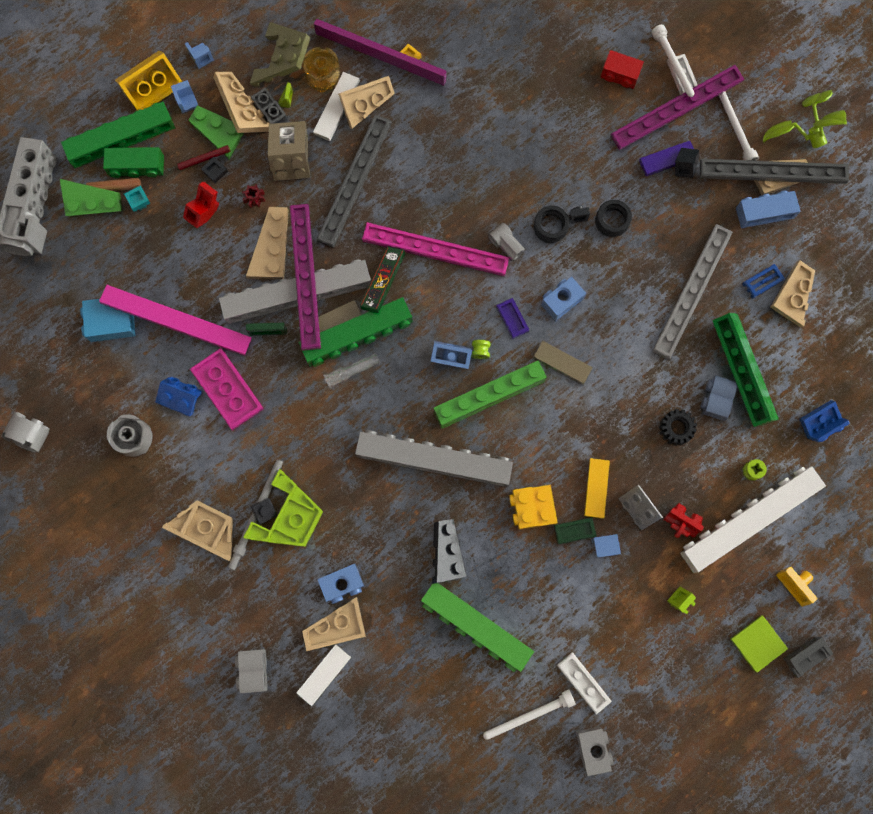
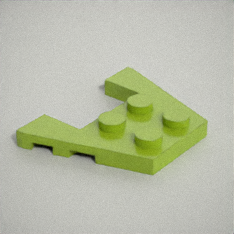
(294, 522)

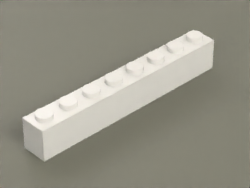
(752, 519)

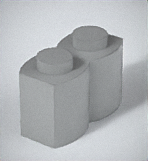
(251, 671)

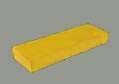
(596, 488)

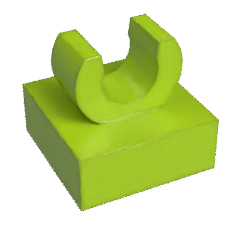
(682, 599)

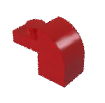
(203, 207)

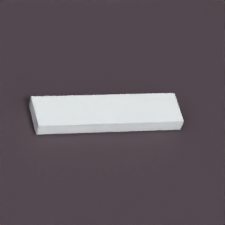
(334, 111)

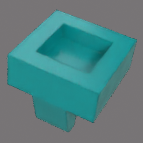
(137, 198)

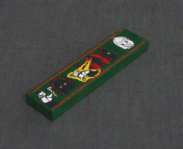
(382, 279)

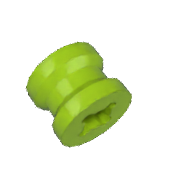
(480, 349)
(751, 472)

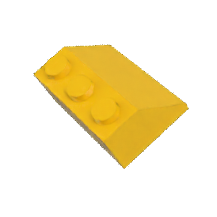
(149, 81)

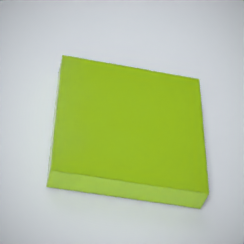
(758, 643)

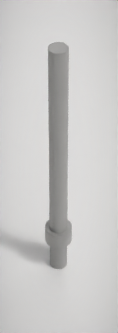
(239, 550)

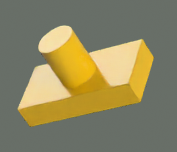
(798, 585)

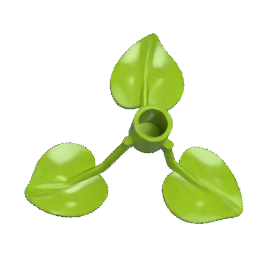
(816, 133)

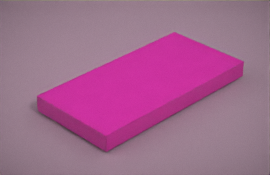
(226, 389)

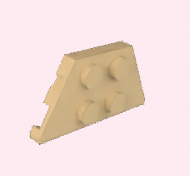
(204, 528)

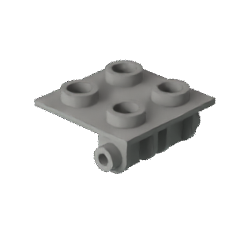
(640, 507)

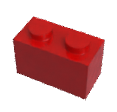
(622, 69)

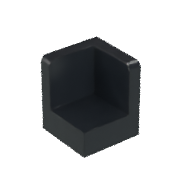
(687, 162)

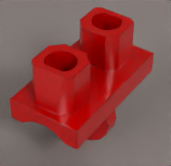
(682, 523)

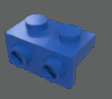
(178, 395)
(823, 422)

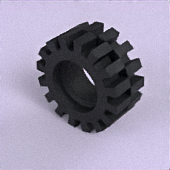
(669, 435)

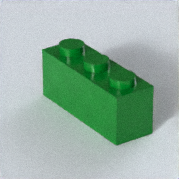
(133, 162)

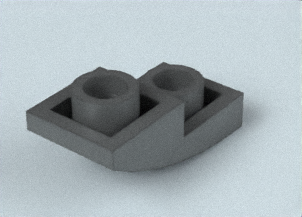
(268, 106)

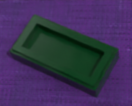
(259, 329)
(575, 531)

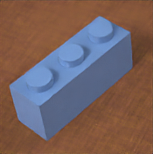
(767, 209)

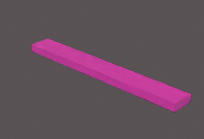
(436, 249)
(175, 320)

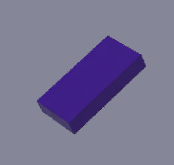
(512, 318)

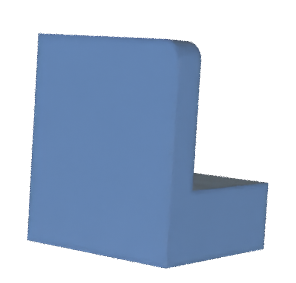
(200, 54)
(184, 96)
(606, 545)

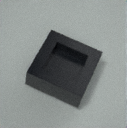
(214, 170)
(579, 214)
(263, 511)

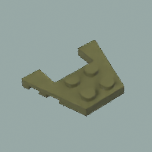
(287, 56)

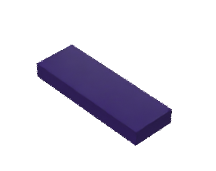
(663, 159)

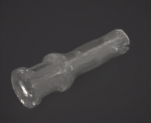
(342, 374)

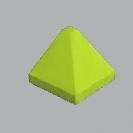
(286, 97)

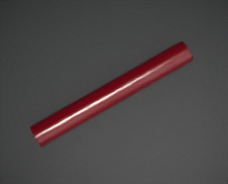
(203, 157)

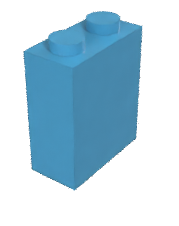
(105, 322)

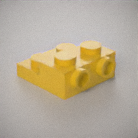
(533, 507)

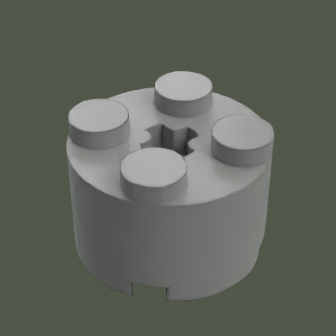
(125, 426)
(25, 433)

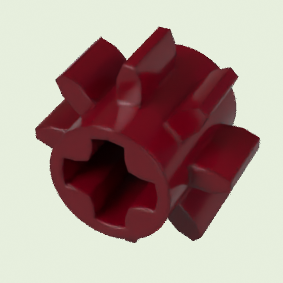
(249, 192)

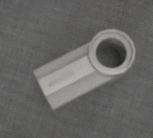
(503, 238)

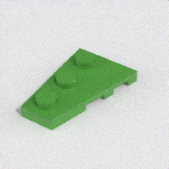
(216, 129)
(86, 199)

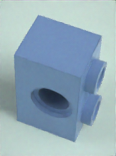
(557, 307)
(451, 354)
(329, 584)

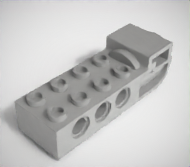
(25, 198)

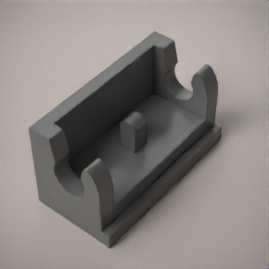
(808, 656)

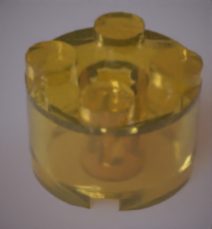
(321, 68)

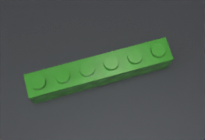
(490, 394)
(477, 626)

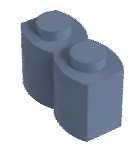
(719, 398)

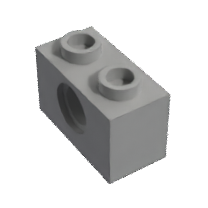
(594, 764)

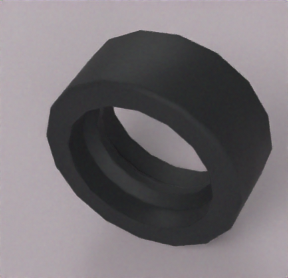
(615, 205)
(555, 211)

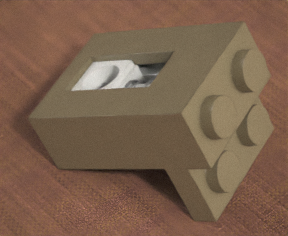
(288, 150)

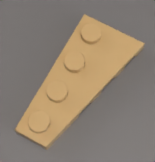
(239, 105)
(270, 251)

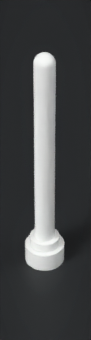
(660, 34)
(749, 153)
(564, 700)

